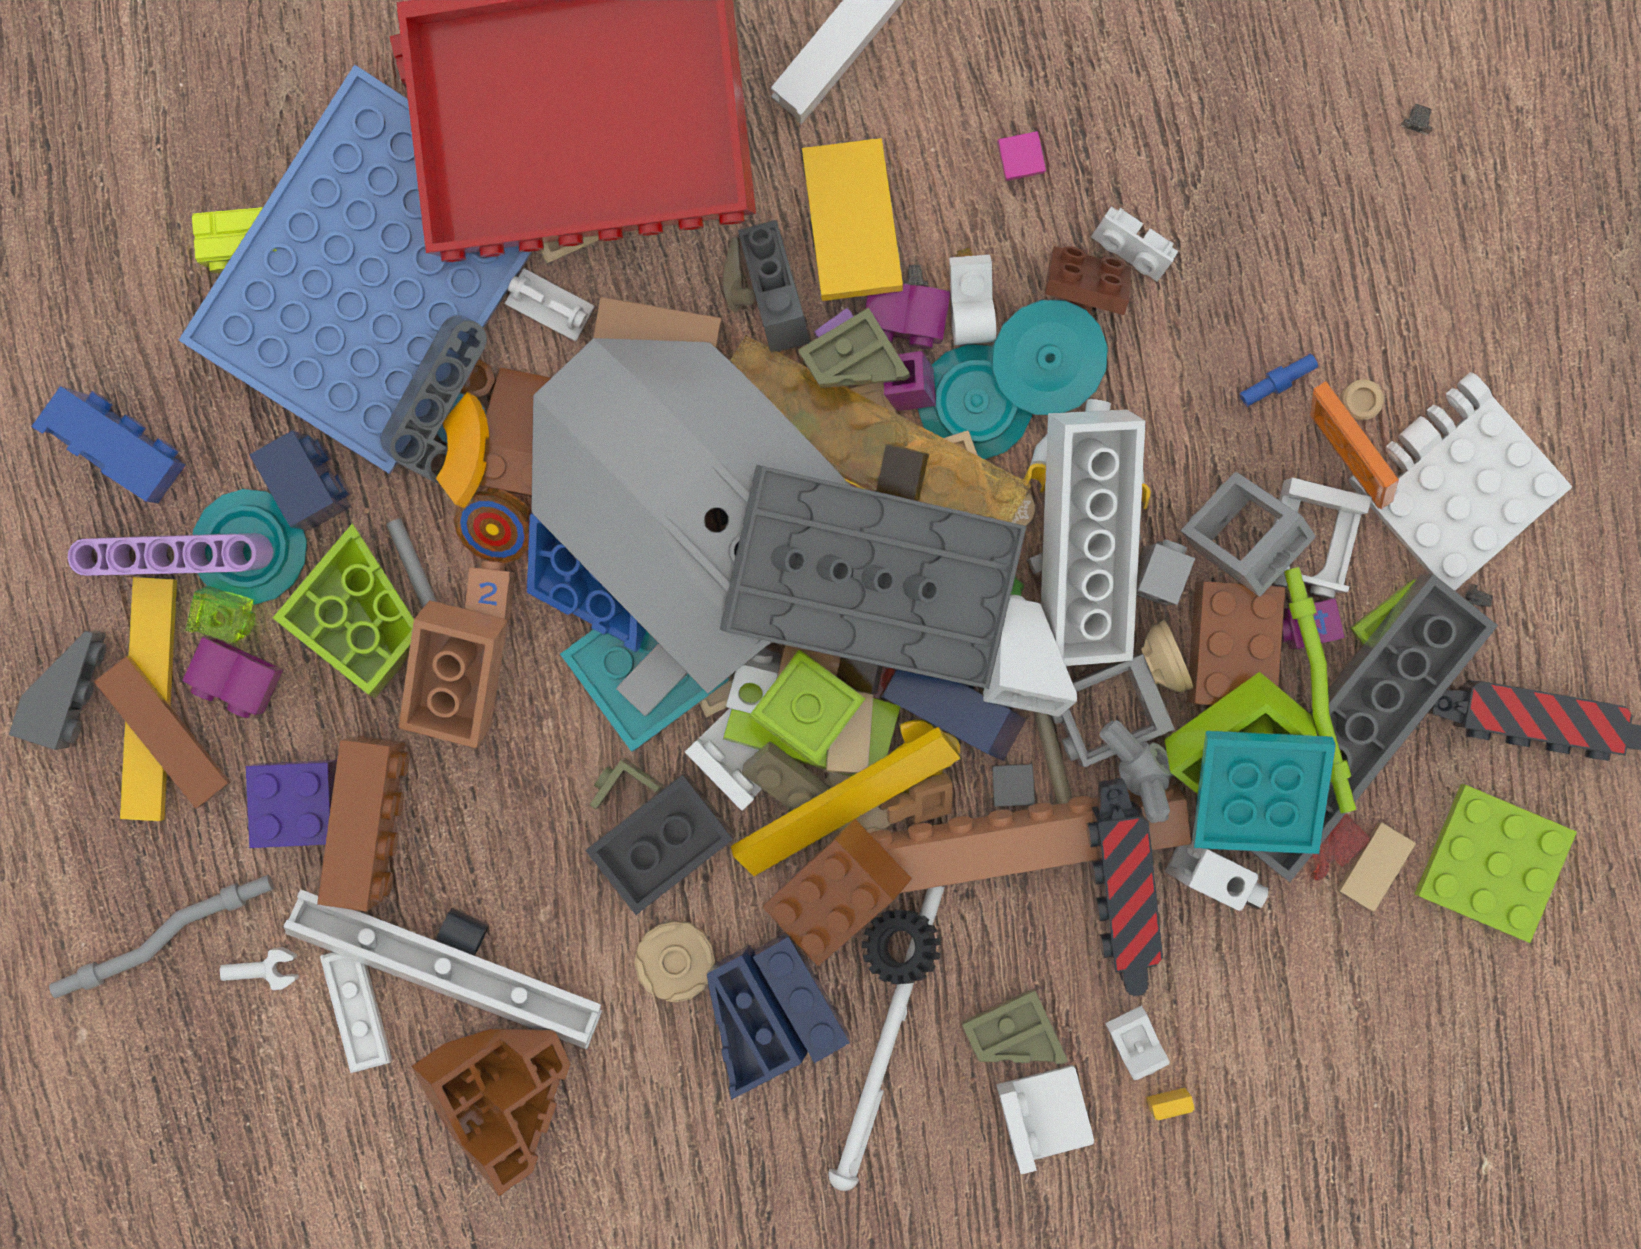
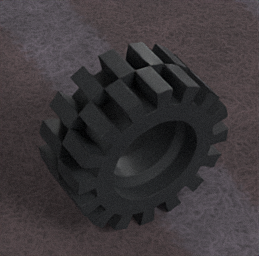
(878, 953)

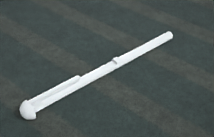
(845, 1176)

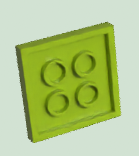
(1495, 863)

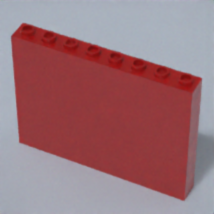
(573, 120)

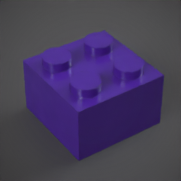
(289, 802)

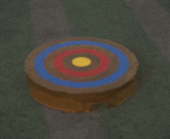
(494, 526)

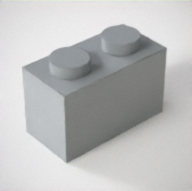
(1163, 572)

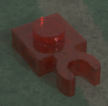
(1339, 846)

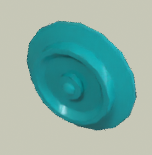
(1049, 357)
(972, 402)
(254, 513)

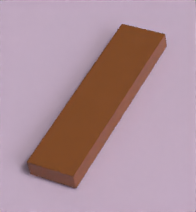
(162, 732)

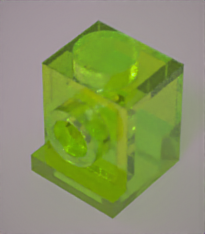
(235, 608)

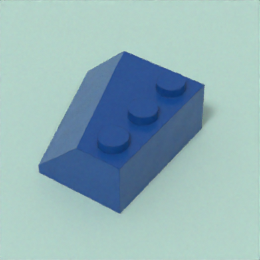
(568, 586)

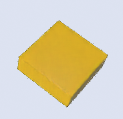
(1170, 1104)

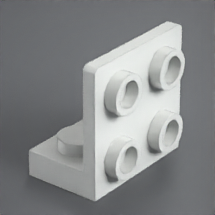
(724, 762)
(1045, 1115)

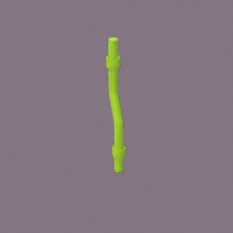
(1302, 609)

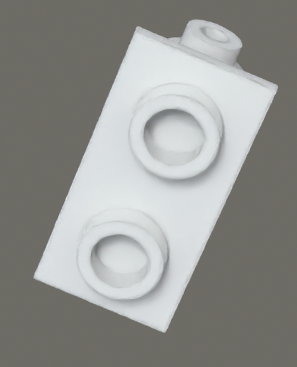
(1148, 254)
(548, 304)

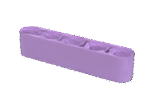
(152, 554)

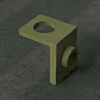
(609, 778)

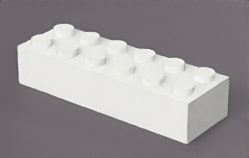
(1092, 533)

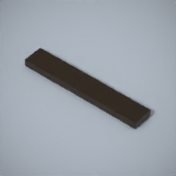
(903, 477)

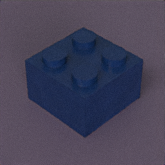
(301, 480)

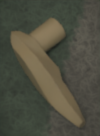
(733, 279)

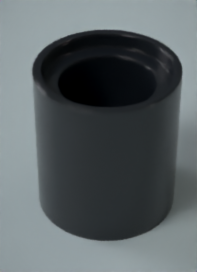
(462, 932)

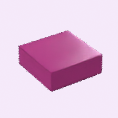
(1021, 156)

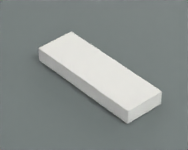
(356, 1012)

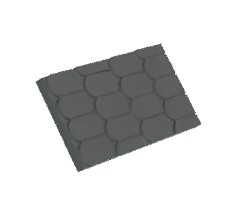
(872, 577)

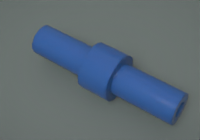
(1278, 380)

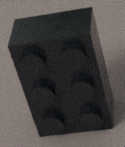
(660, 843)

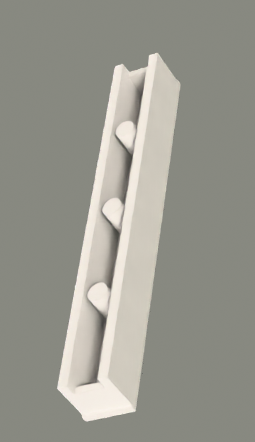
(830, 54)
(444, 969)

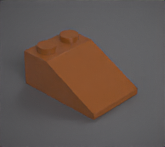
(511, 432)

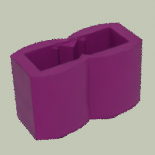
(912, 314)
(232, 676)

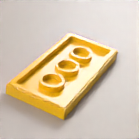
(852, 219)

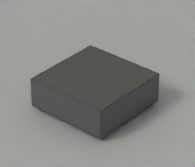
(1013, 784)

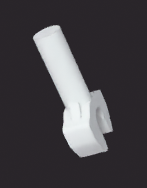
(265, 969)

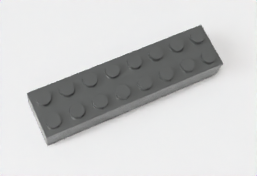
(1393, 688)

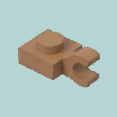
(923, 801)

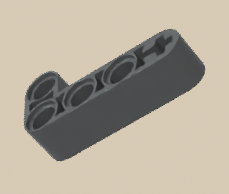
(441, 394)

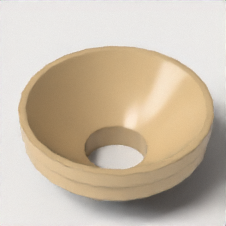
(1165, 659)

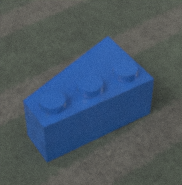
(111, 442)

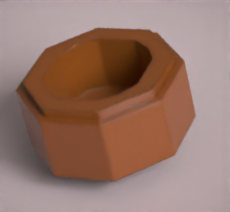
(480, 381)

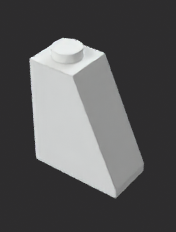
(1029, 664)

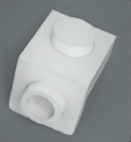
(1137, 1043)

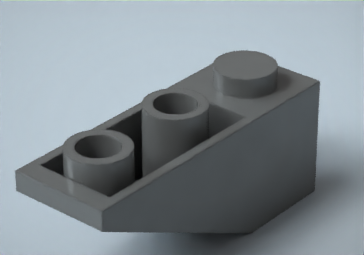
(774, 286)
(54, 702)

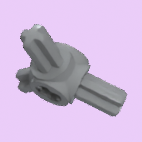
(1142, 769)

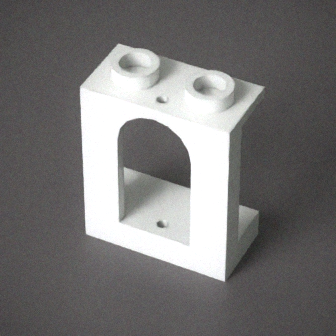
(1349, 508)

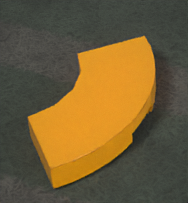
(464, 462)

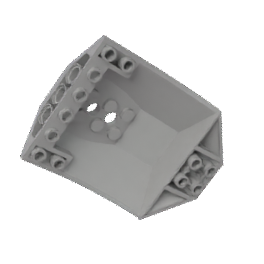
(631, 460)

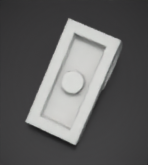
(971, 300)

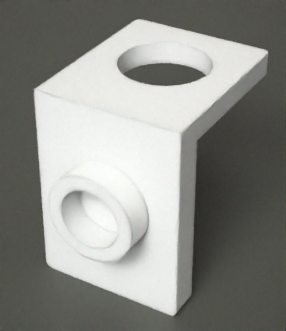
(760, 670)

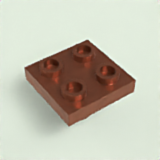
(1088, 280)

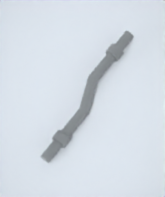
(94, 973)

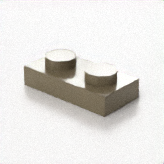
(783, 777)

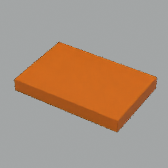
(1353, 446)

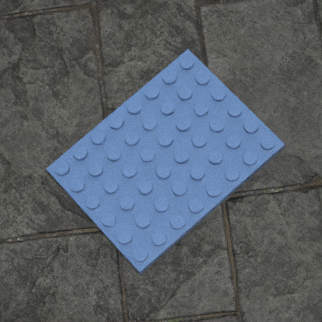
(350, 292)

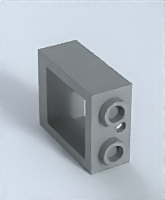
(1259, 566)
(1148, 696)

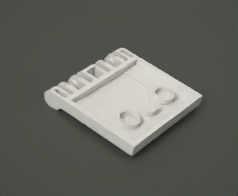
(1467, 488)

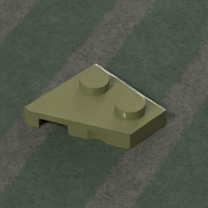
(854, 355)
(1014, 1032)

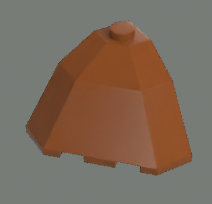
(496, 1096)

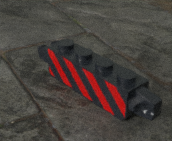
(1541, 717)
(1126, 884)

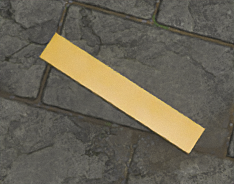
(152, 650)
(845, 801)

